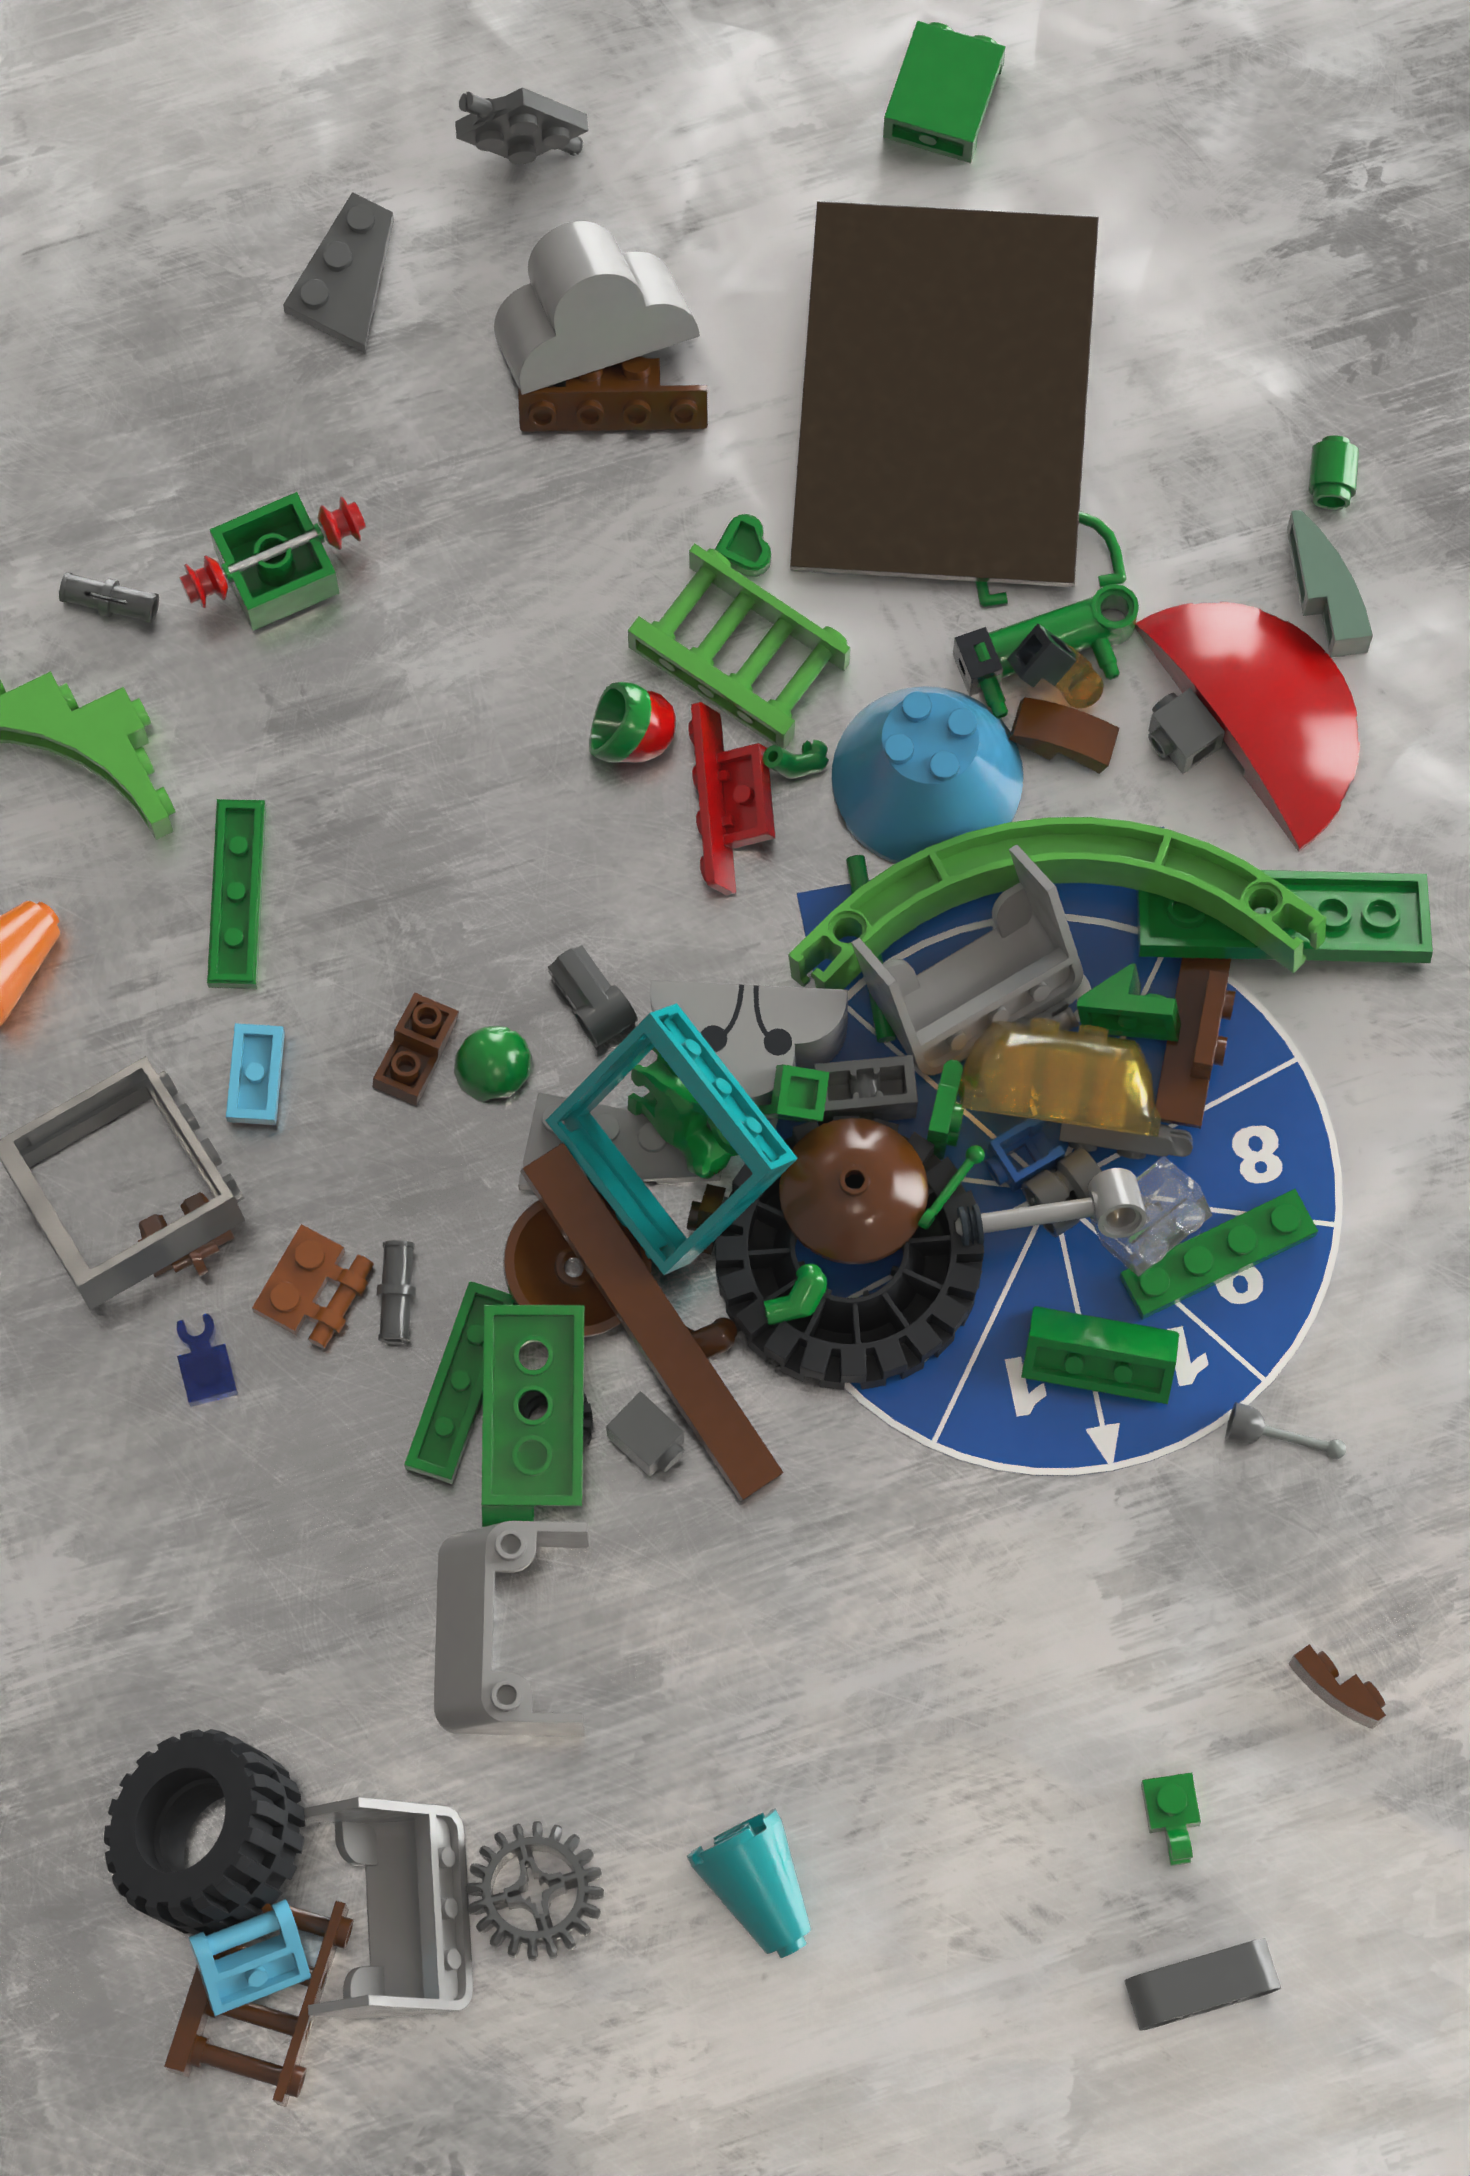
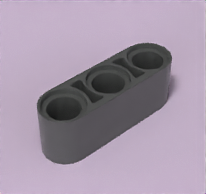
(1202, 1984)

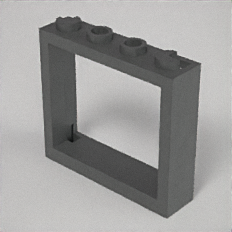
(81, 1117)

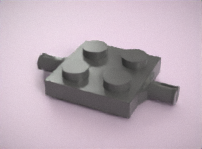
(520, 125)

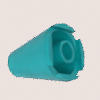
(757, 1882)

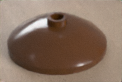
(849, 1222)
(537, 1275)

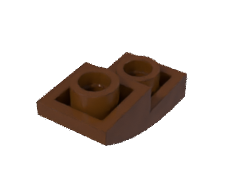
(1056, 729)
(415, 1049)
(1352, 1698)

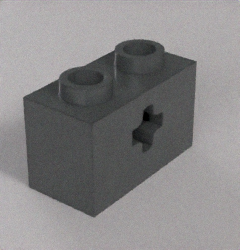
(871, 1089)

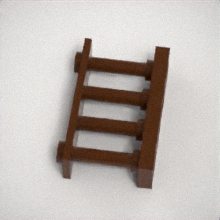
(193, 2049)

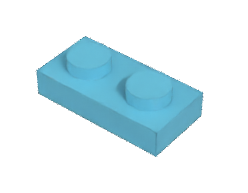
(255, 1074)

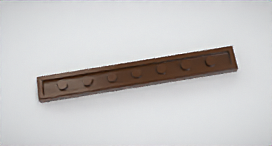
(651, 1321)

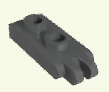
(1129, 1145)

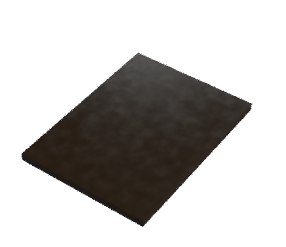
(945, 394)

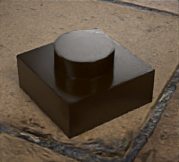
(701, 1211)

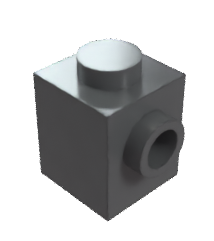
(1184, 730)
(646, 1435)

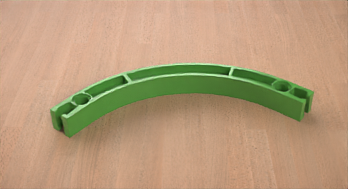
(1066, 852)

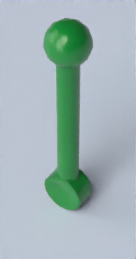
(974, 1155)

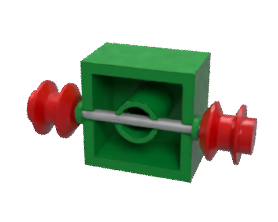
(274, 559)

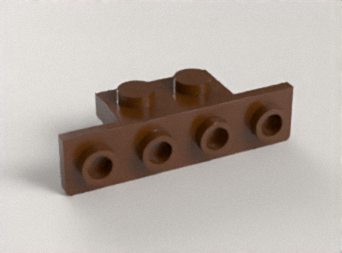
(615, 399)
(1189, 1062)

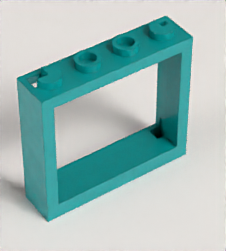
(719, 1097)

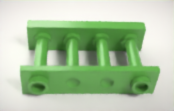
(734, 692)

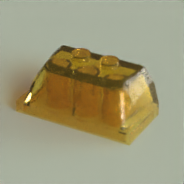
(1061, 1077)

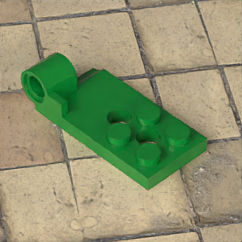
(524, 1458)

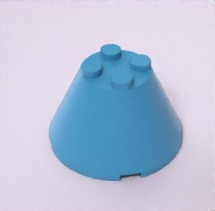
(924, 771)

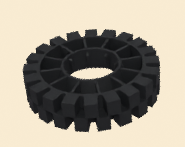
(859, 1336)

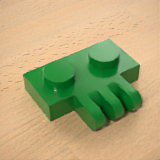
(946, 1113)

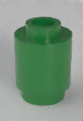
(1333, 472)

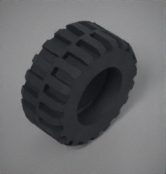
(159, 1810)

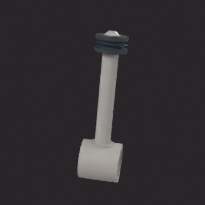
(1112, 1203)

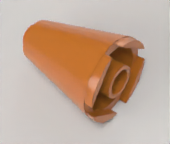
(25, 941)

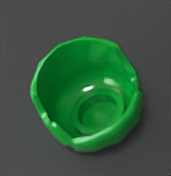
(492, 1063)

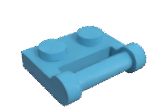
(253, 1970)

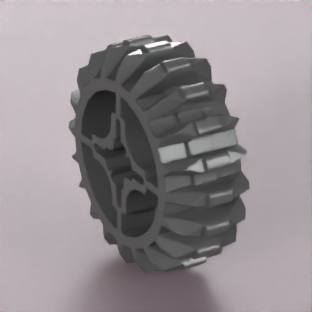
(512, 1898)

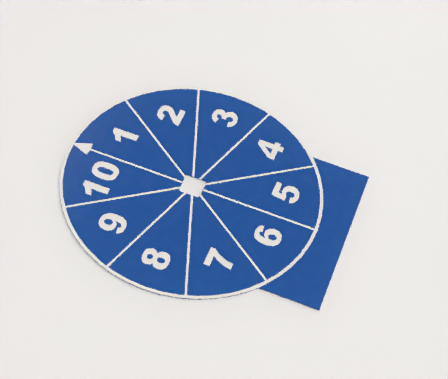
(1257, 1140)

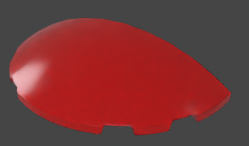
(1275, 699)

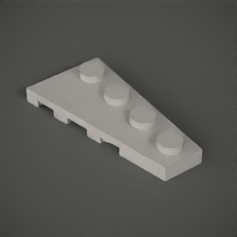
(632, 1135)

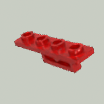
(732, 797)

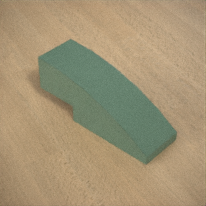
(1328, 588)

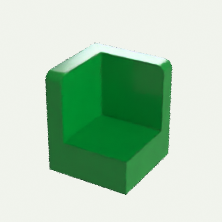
(797, 1094)

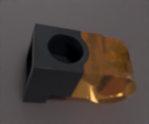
(1058, 663)

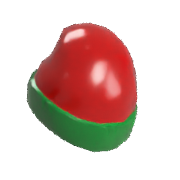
(631, 724)

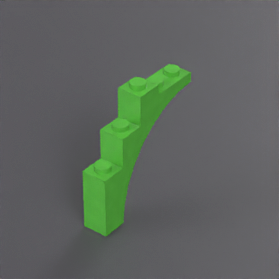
(100, 736)

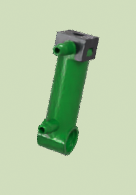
(1081, 625)

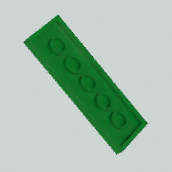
(1365, 914)

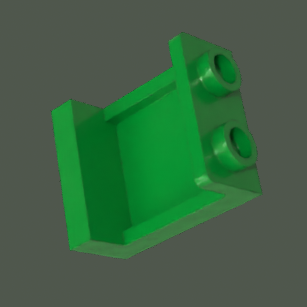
(943, 90)

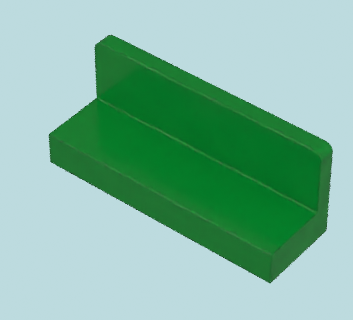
(1100, 1355)

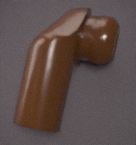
(716, 1337)

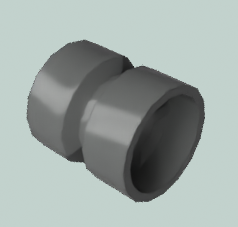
(1066, 1183)

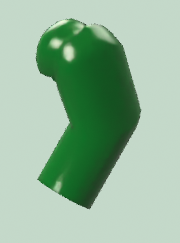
(792, 766)
(802, 1299)

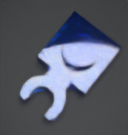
(206, 1369)

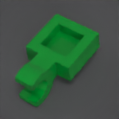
(1172, 1808)

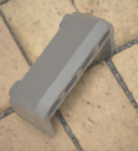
(998, 977)
(466, 1690)
(413, 1908)

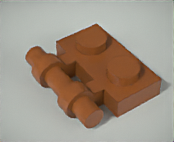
(300, 1279)

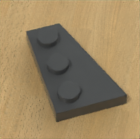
(344, 274)

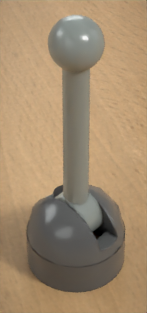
(1248, 1425)

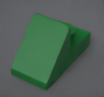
(1125, 1012)

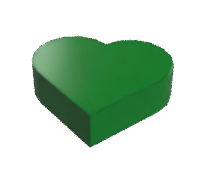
(745, 547)

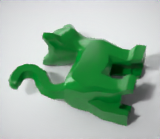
(679, 1118)

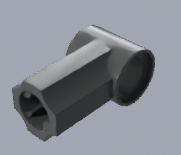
(598, 1006)

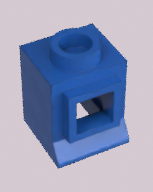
(1026, 1134)

